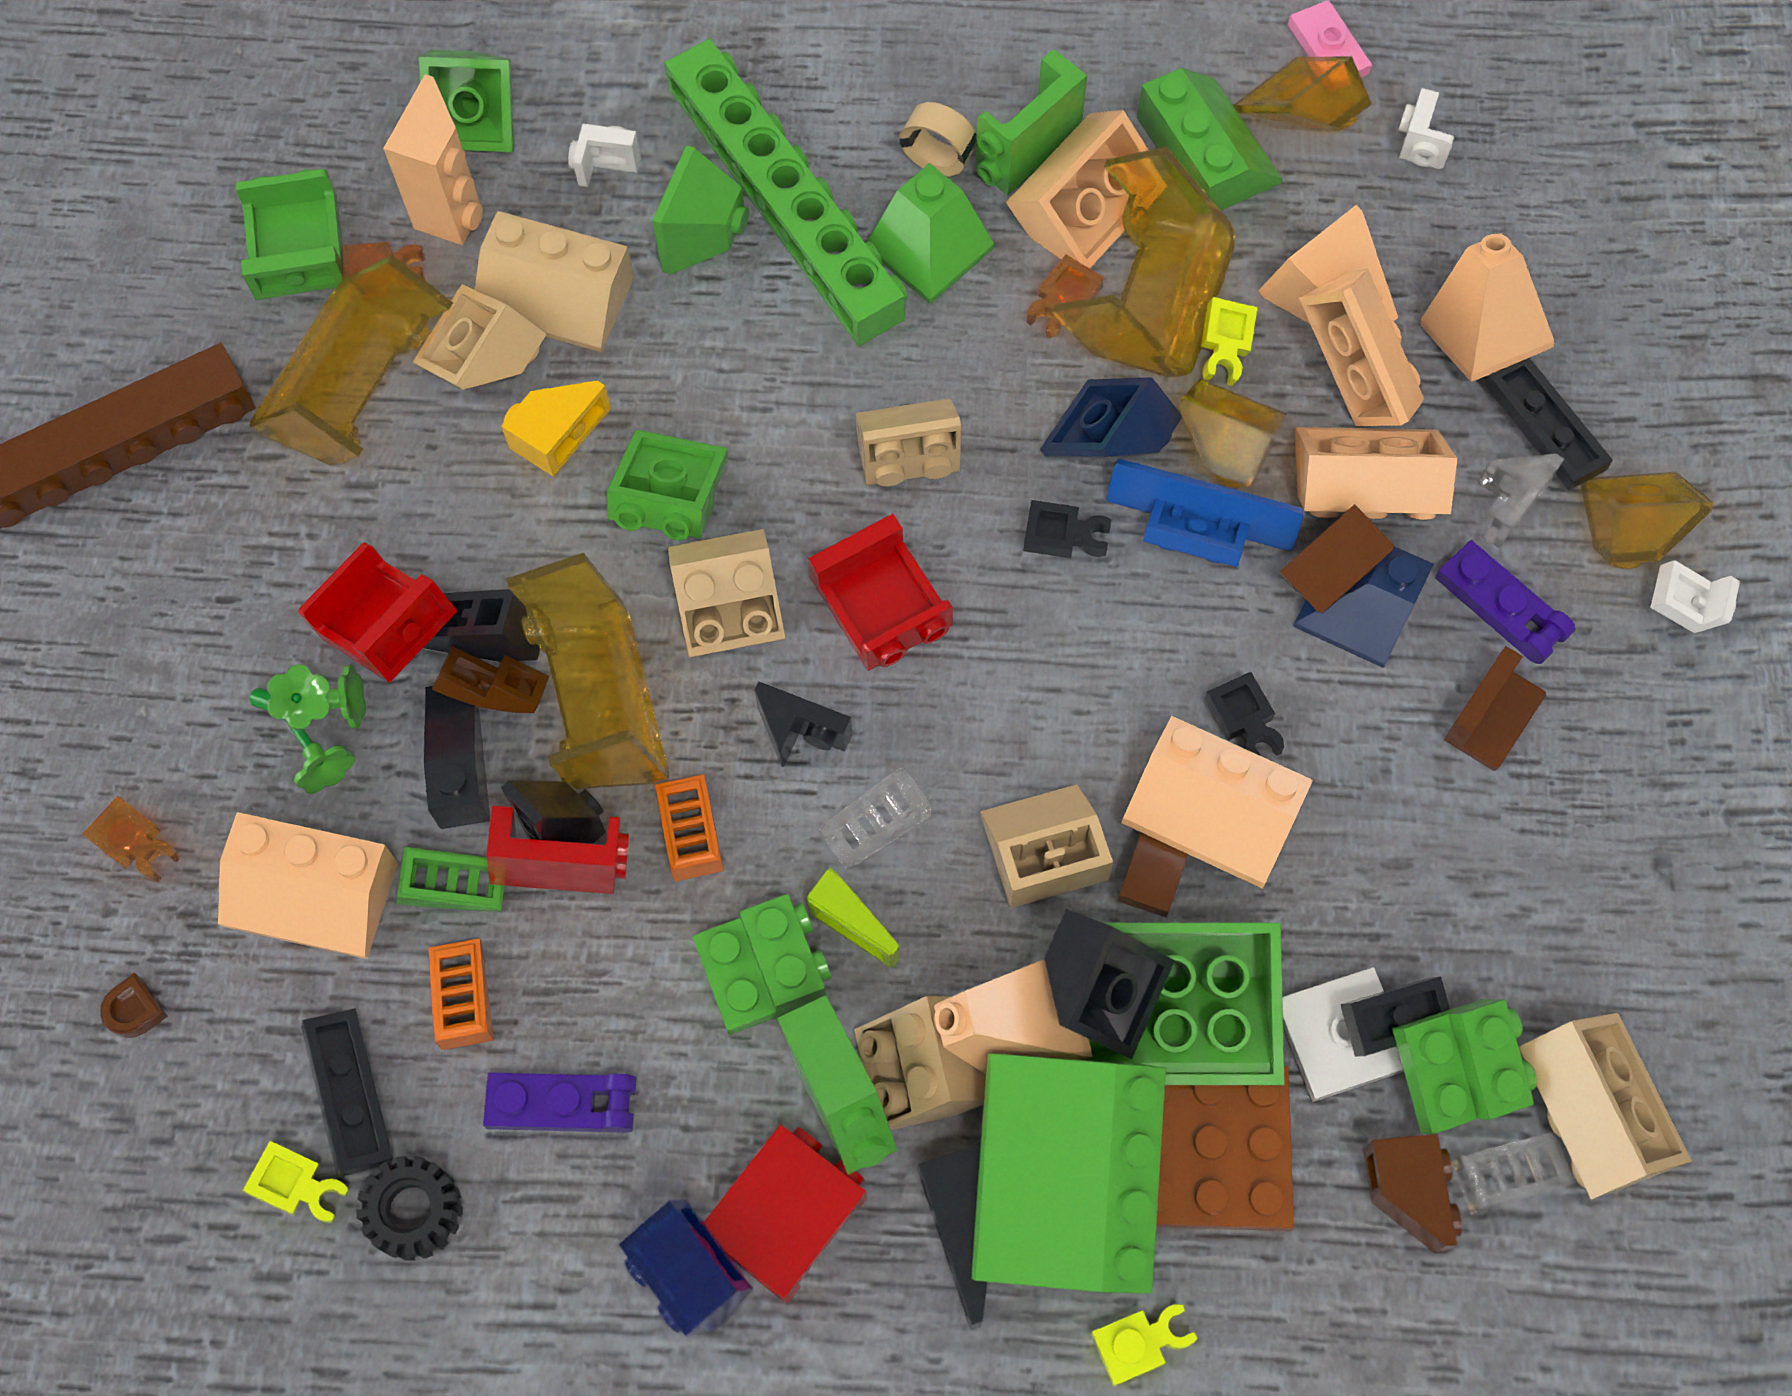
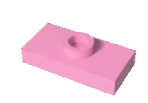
(1325, 34)

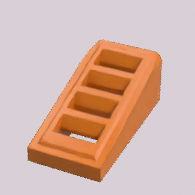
(696, 863)
(463, 1033)

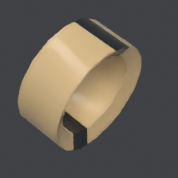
(925, 149)

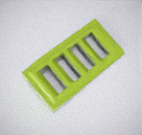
(843, 912)

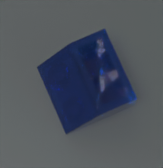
(685, 1269)

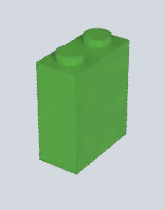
(837, 1084)

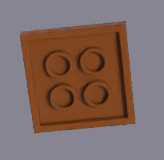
(1226, 1158)

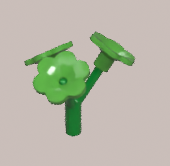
(306, 697)

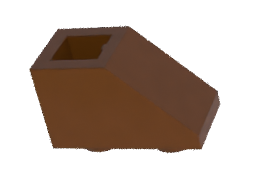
(1411, 1188)

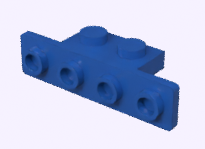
(1202, 515)

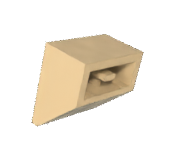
(909, 442)
(726, 592)
(1047, 845)
(912, 1068)

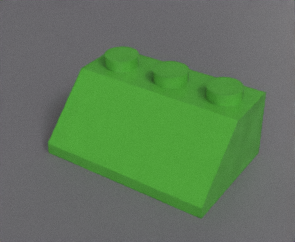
(1206, 136)

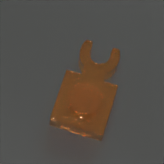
(360, 256)
(1064, 284)
(129, 837)

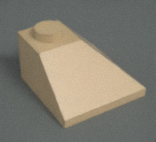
(479, 341)

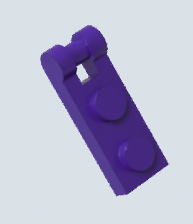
(1504, 602)
(558, 1102)

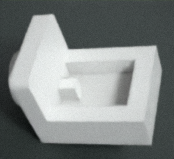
(1422, 144)
(604, 148)
(1693, 599)

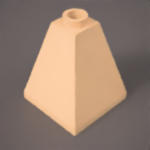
(1336, 250)
(1488, 310)
(1007, 1017)

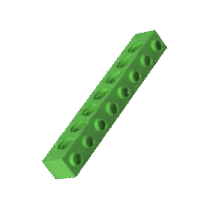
(741, 131)

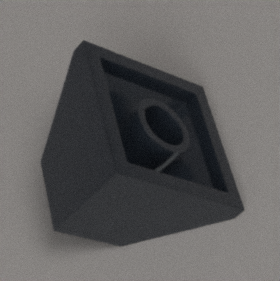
(1104, 981)

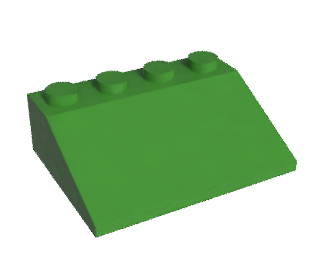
(1218, 1007)
(1069, 1174)

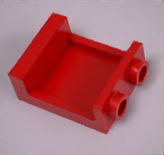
(879, 594)
(376, 612)
(553, 863)
(785, 1210)

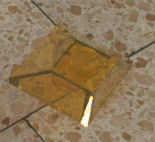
(1310, 94)
(1230, 431)
(1641, 515)

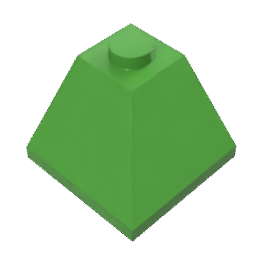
(476, 95)
(697, 213)
(930, 234)

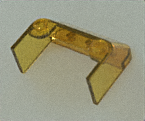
(1175, 273)
(345, 358)
(594, 674)

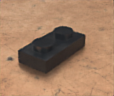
(1373, 1017)

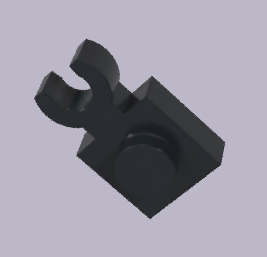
(1055, 530)
(1244, 711)

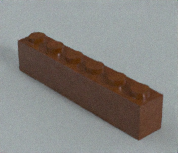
(119, 432)

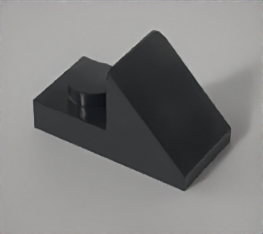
(791, 715)

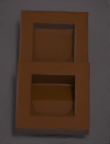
(502, 688)
(1152, 876)

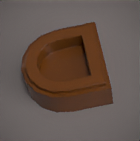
(131, 1008)

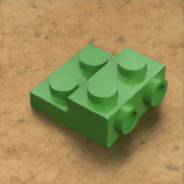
(666, 485)
(762, 963)
(1465, 1065)

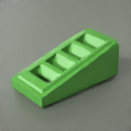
(449, 899)

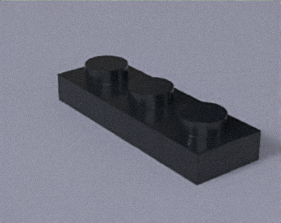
(1548, 422)
(346, 1092)

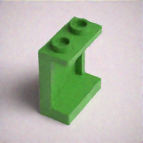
(1017, 149)
(291, 234)

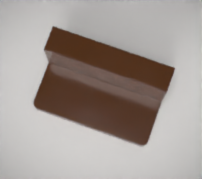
(1337, 559)
(1496, 713)

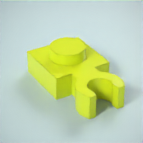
(1229, 333)
(287, 1180)
(1134, 1346)

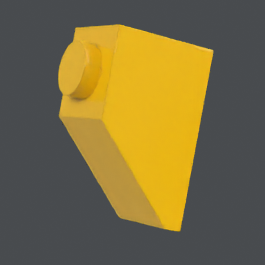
(555, 422)

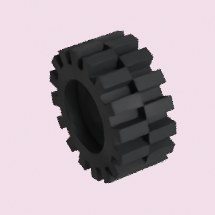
(383, 1189)

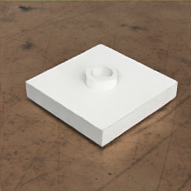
(1321, 1039)

